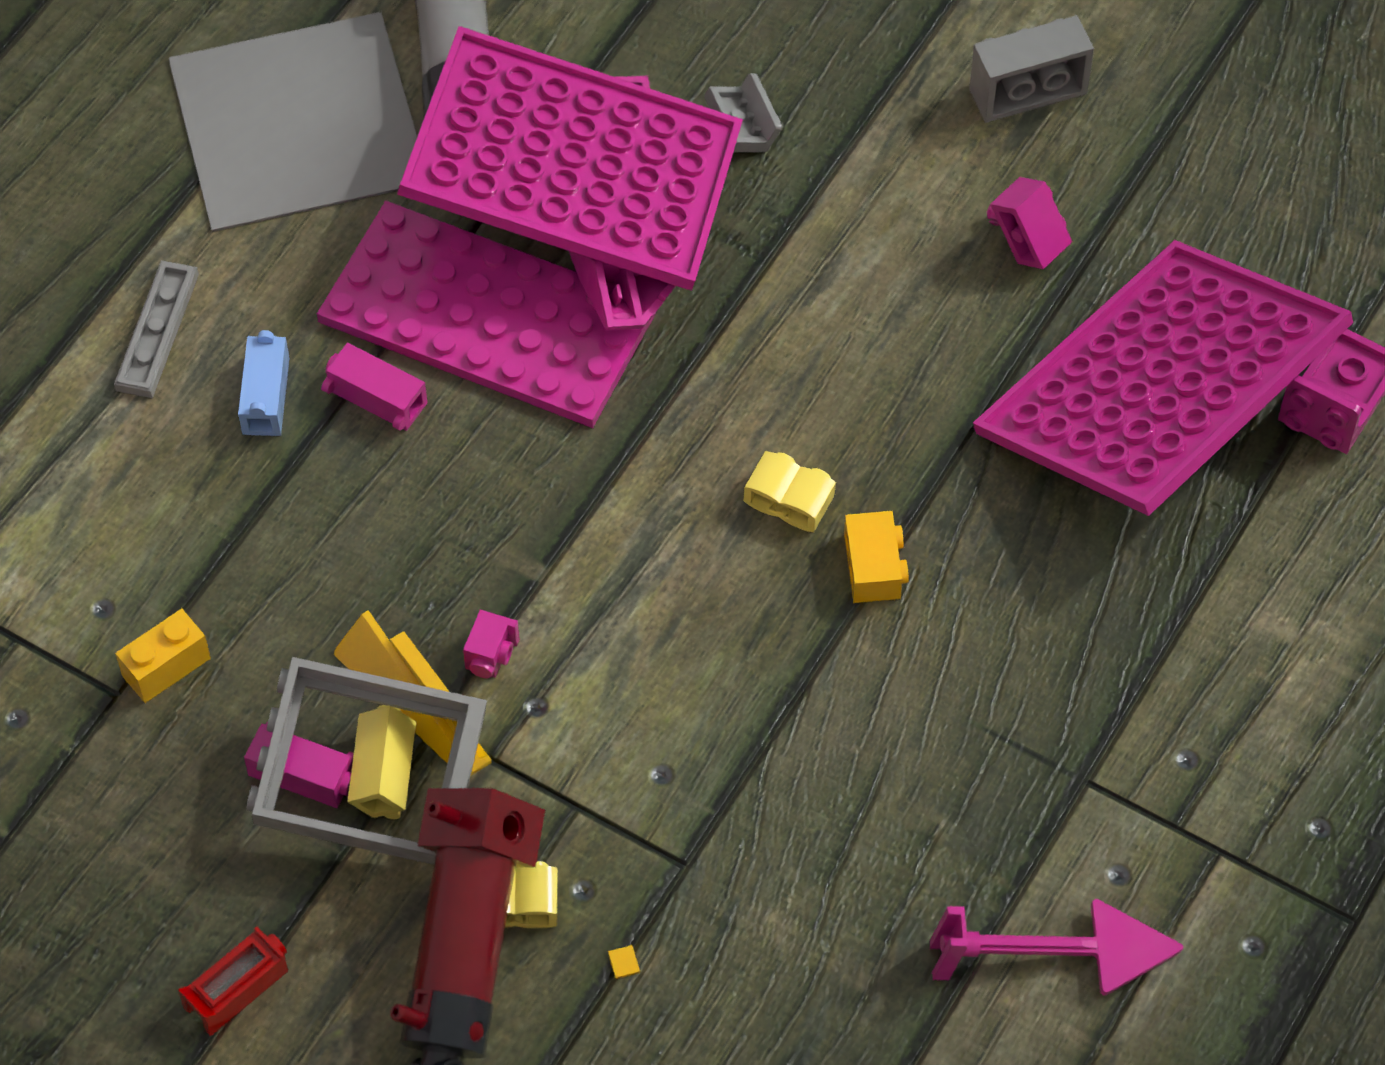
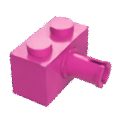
(1030, 222)

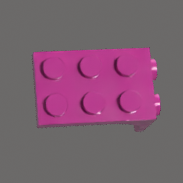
(1337, 392)

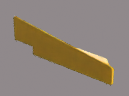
(371, 652)

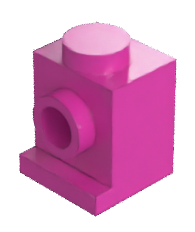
(490, 644)

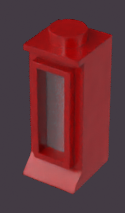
(235, 980)

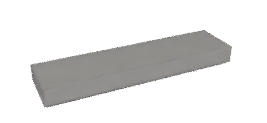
(156, 329)

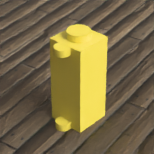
(382, 762)

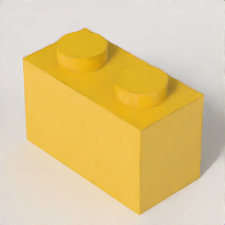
(874, 556)
(163, 655)

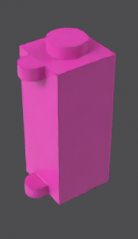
(375, 386)
(309, 769)

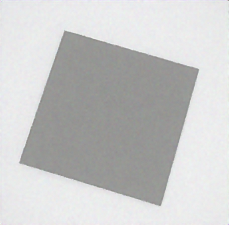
(295, 120)

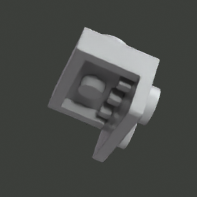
(751, 104)

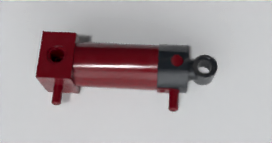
(477, 846)

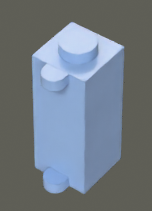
(264, 385)

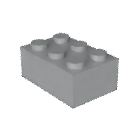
(1031, 68)

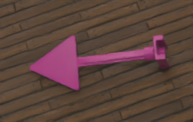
(1120, 945)

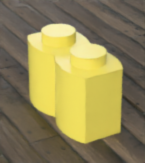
(789, 491)
(533, 897)

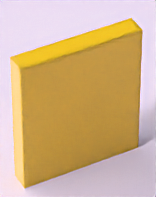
(624, 962)

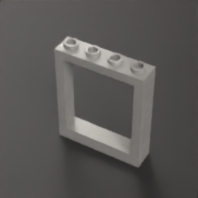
(370, 688)

